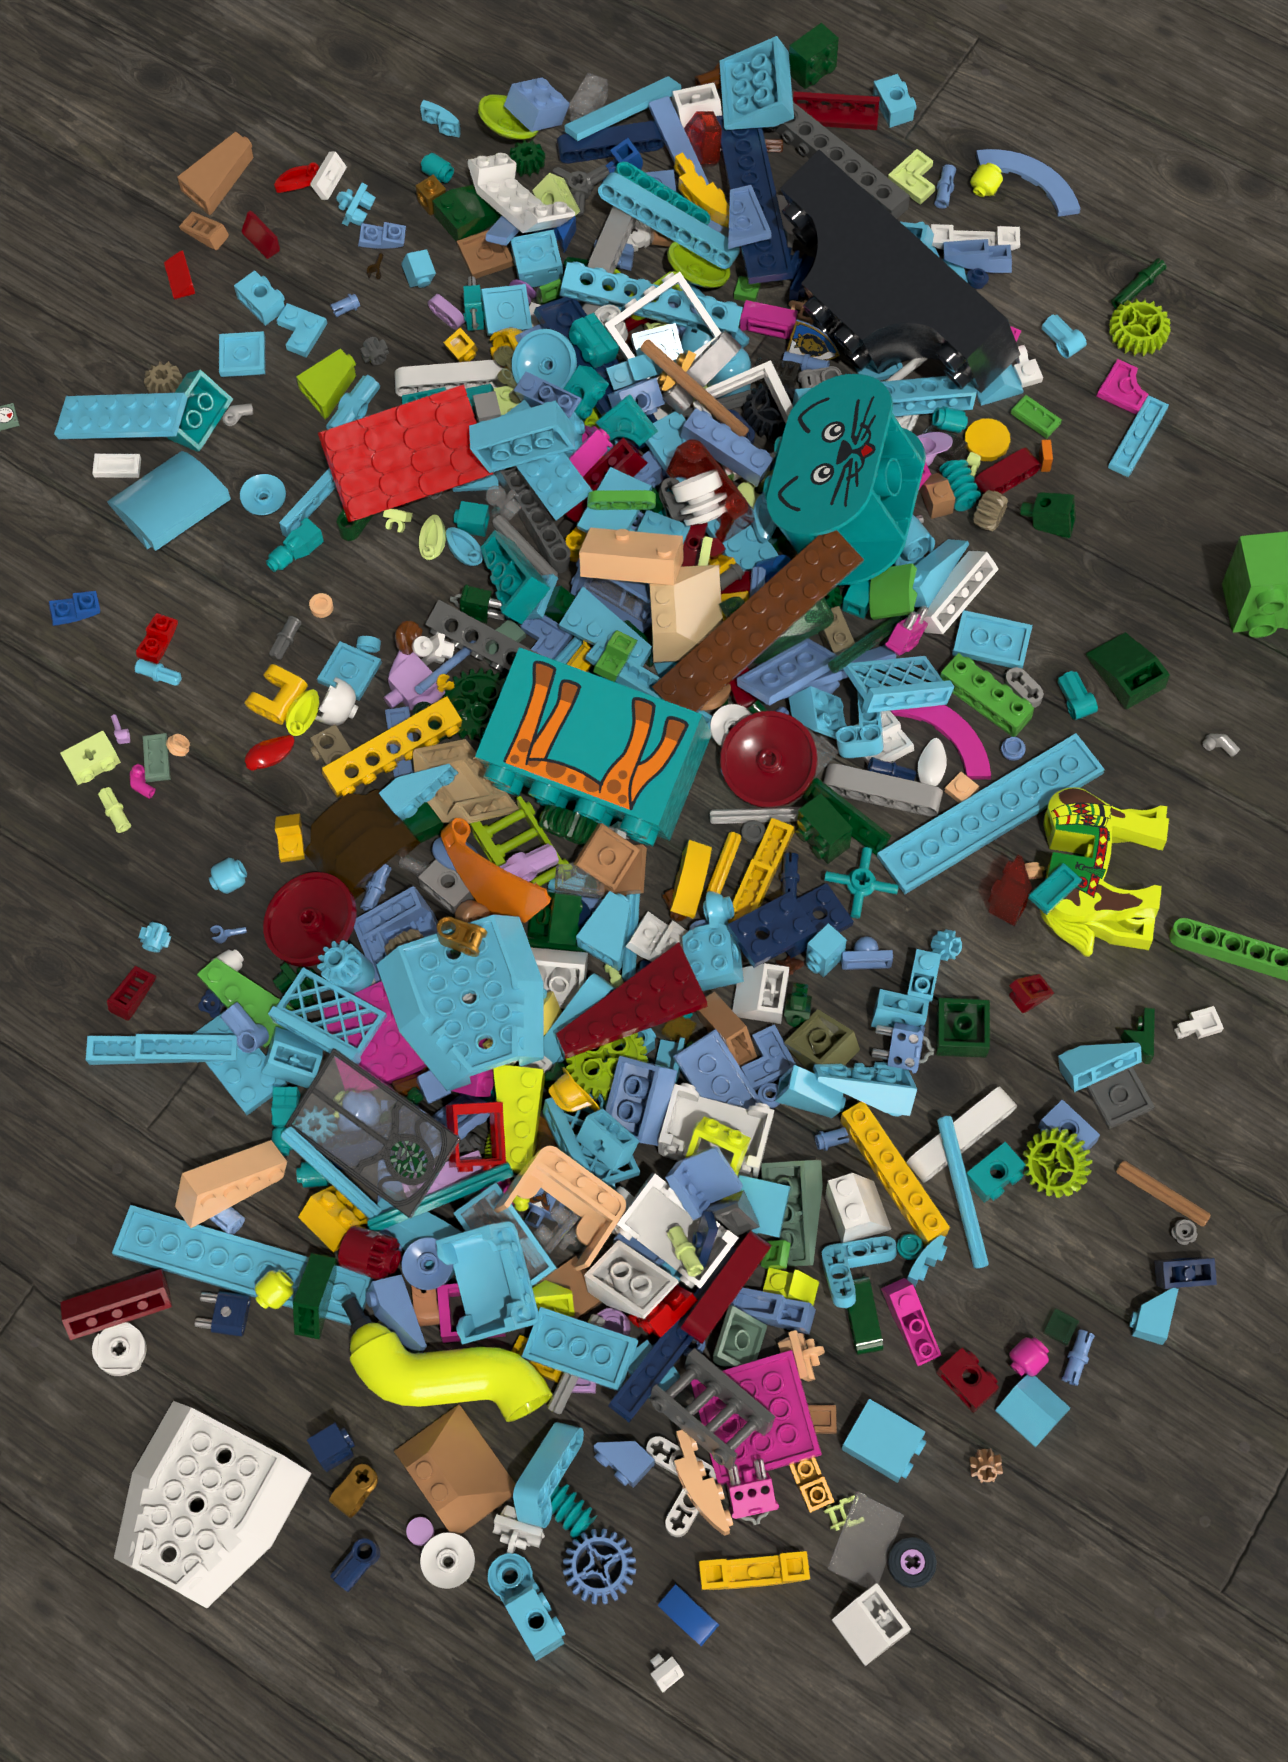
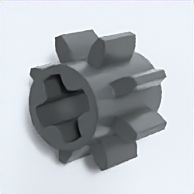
(374, 350)

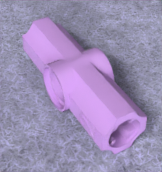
(528, 865)

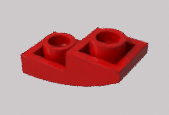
(157, 638)

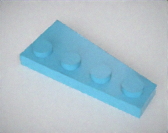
(593, 621)

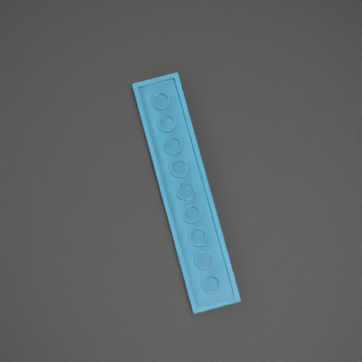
(988, 814)
(223, 1258)

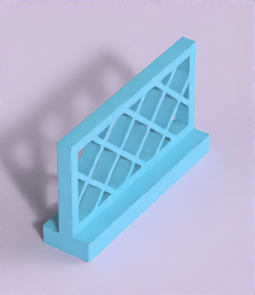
(899, 694)
(311, 1031)
(570, 1145)

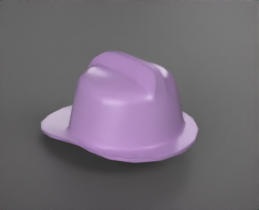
(935, 443)

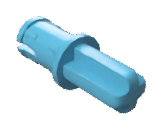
(158, 672)

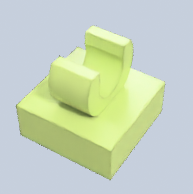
(397, 516)

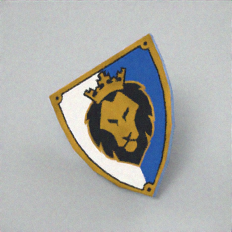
(812, 341)

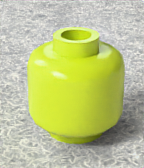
(986, 180)
(274, 1289)

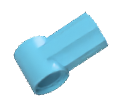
(1067, 340)

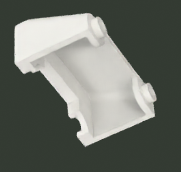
(688, 1108)
(655, 1213)

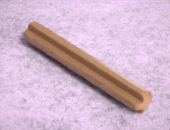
(1163, 1193)

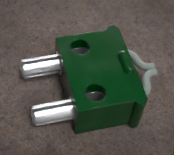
(478, 604)

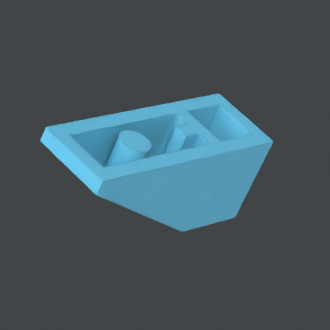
(1096, 1062)

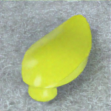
(302, 712)

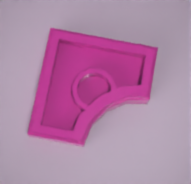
(1122, 388)

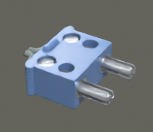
(905, 1046)

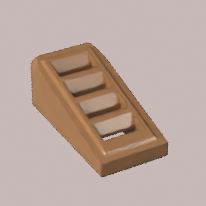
(212, 238)

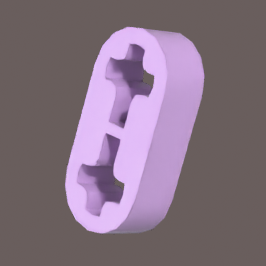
(446, 311)

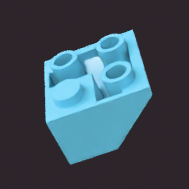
(818, 711)

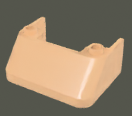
(576, 1189)

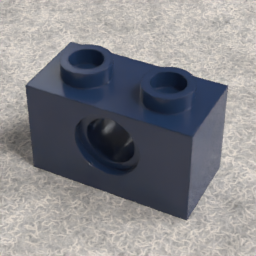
(1185, 1272)
(331, 1446)

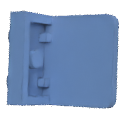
(703, 1180)

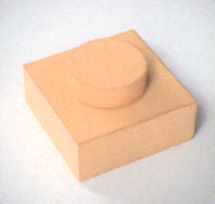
(961, 788)

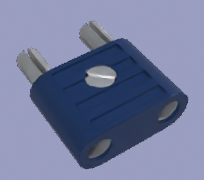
(229, 1313)

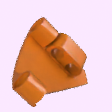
(488, 883)

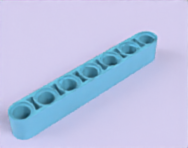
(668, 220)

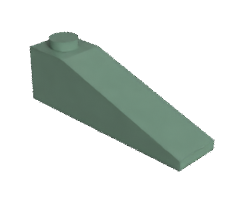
(802, 1208)

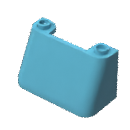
(490, 1280)

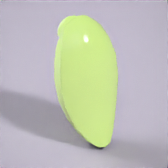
(432, 538)

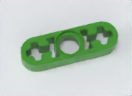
(621, 500)

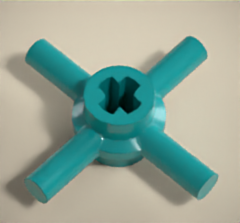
(863, 874)

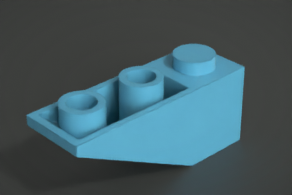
(412, 790)

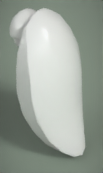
(932, 763)

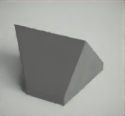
(735, 1213)

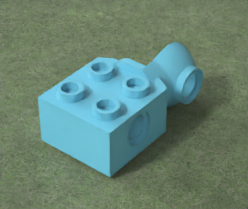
(712, 948)
(525, 1605)

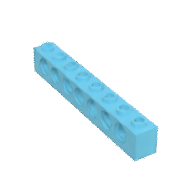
(657, 310)
(922, 395)

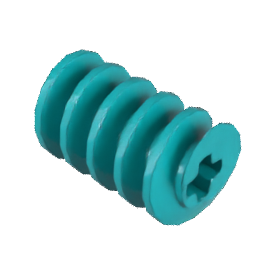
(961, 483)
(570, 1511)

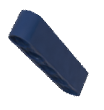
(643, 135)

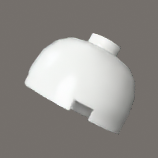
(338, 704)

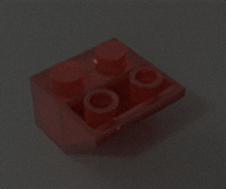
(1011, 892)

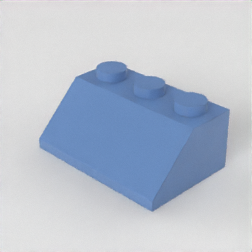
(641, 1097)

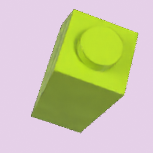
(327, 381)

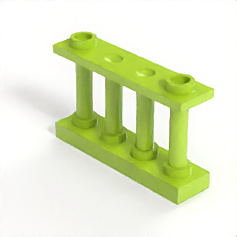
(496, 852)

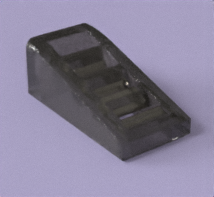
(790, 367)
(960, 445)

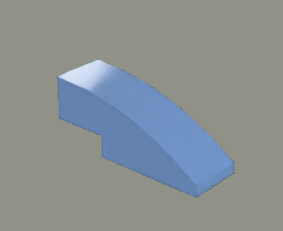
(979, 254)
(776, 1310)

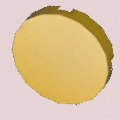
(988, 439)

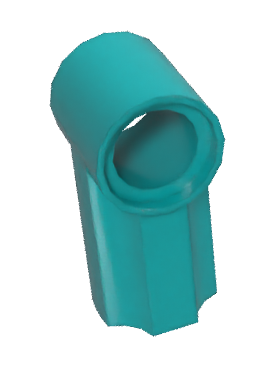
(1079, 701)

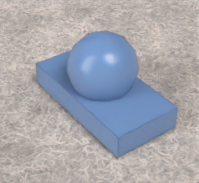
(866, 956)

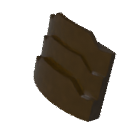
(358, 839)

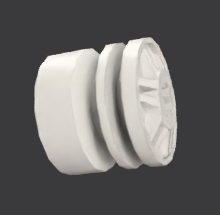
(701, 497)

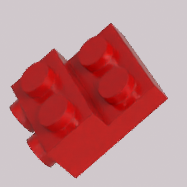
(666, 1313)

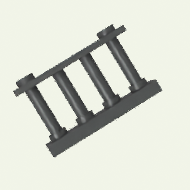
(724, 1388)

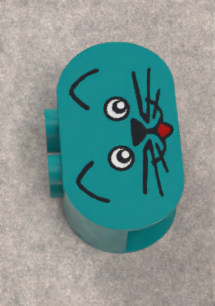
(847, 471)

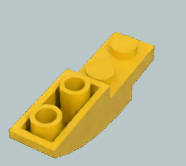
(695, 190)

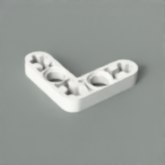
(674, 1513)

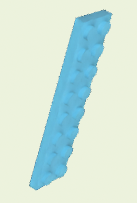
(745, 545)

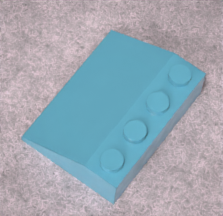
(757, 86)

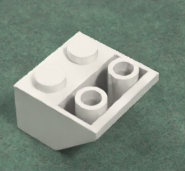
(695, 99)
(762, 993)
(871, 1624)

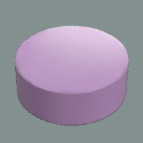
(420, 1531)

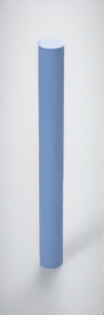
(443, 669)

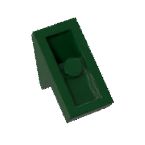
(1143, 1035)

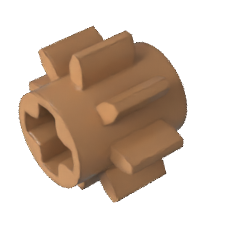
(986, 1465)

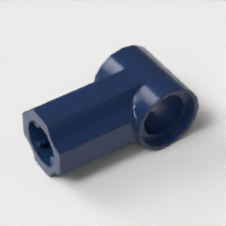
(354, 1566)

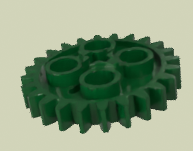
(475, 702)

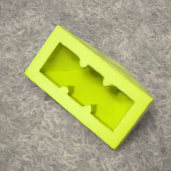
(554, 1298)

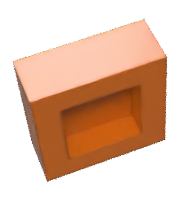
(1045, 455)

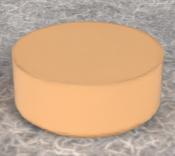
(321, 605)

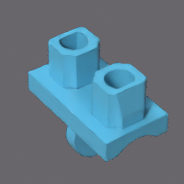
(361, 198)

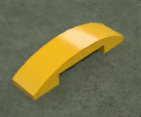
(754, 1571)

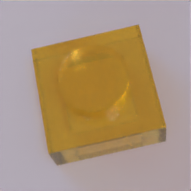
(679, 1028)

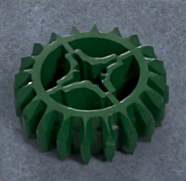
(567, 824)

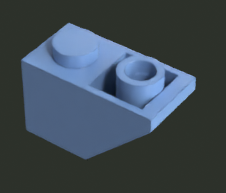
(626, 1458)

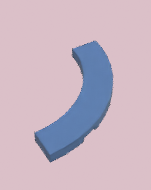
(1037, 173)

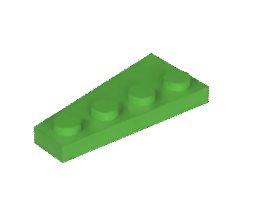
(233, 987)

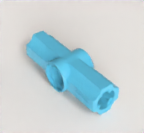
(355, 404)

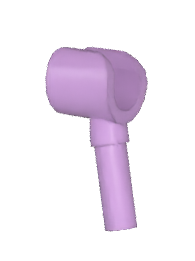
(122, 735)

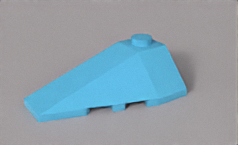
(935, 570)
(878, 1086)
(419, 1227)

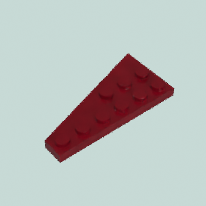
(647, 999)

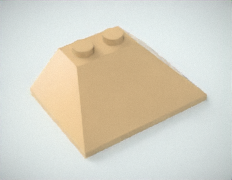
(684, 612)
(469, 794)

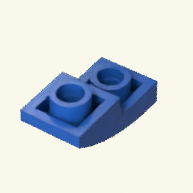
(77, 608)
(688, 1615)

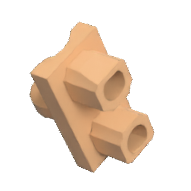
(797, 1344)

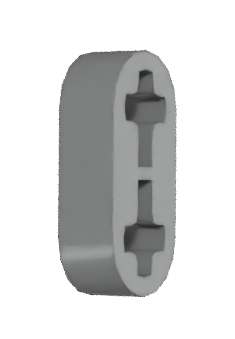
(1026, 685)

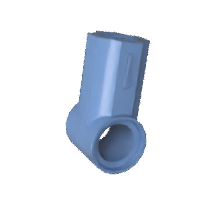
(245, 1029)

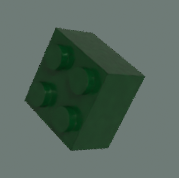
(813, 56)
(823, 829)
(963, 1027)

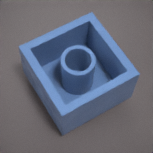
(536, 104)

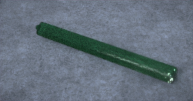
(866, 643)

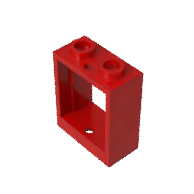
(497, 1134)

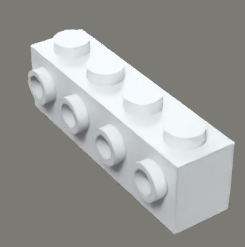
(959, 590)

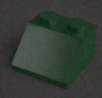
(558, 919)

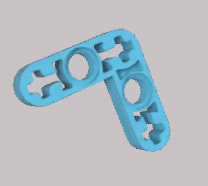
(847, 1260)

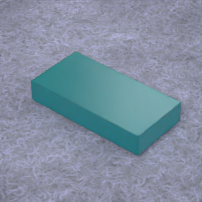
(1055, 888)

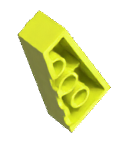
(522, 1099)

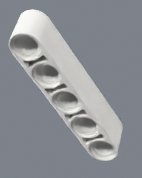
(448, 375)
(968, 1128)

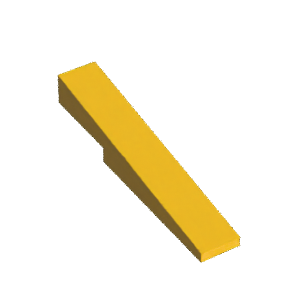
(762, 868)

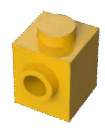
(461, 346)

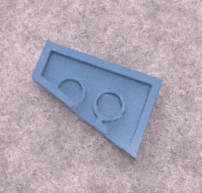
(746, 218)

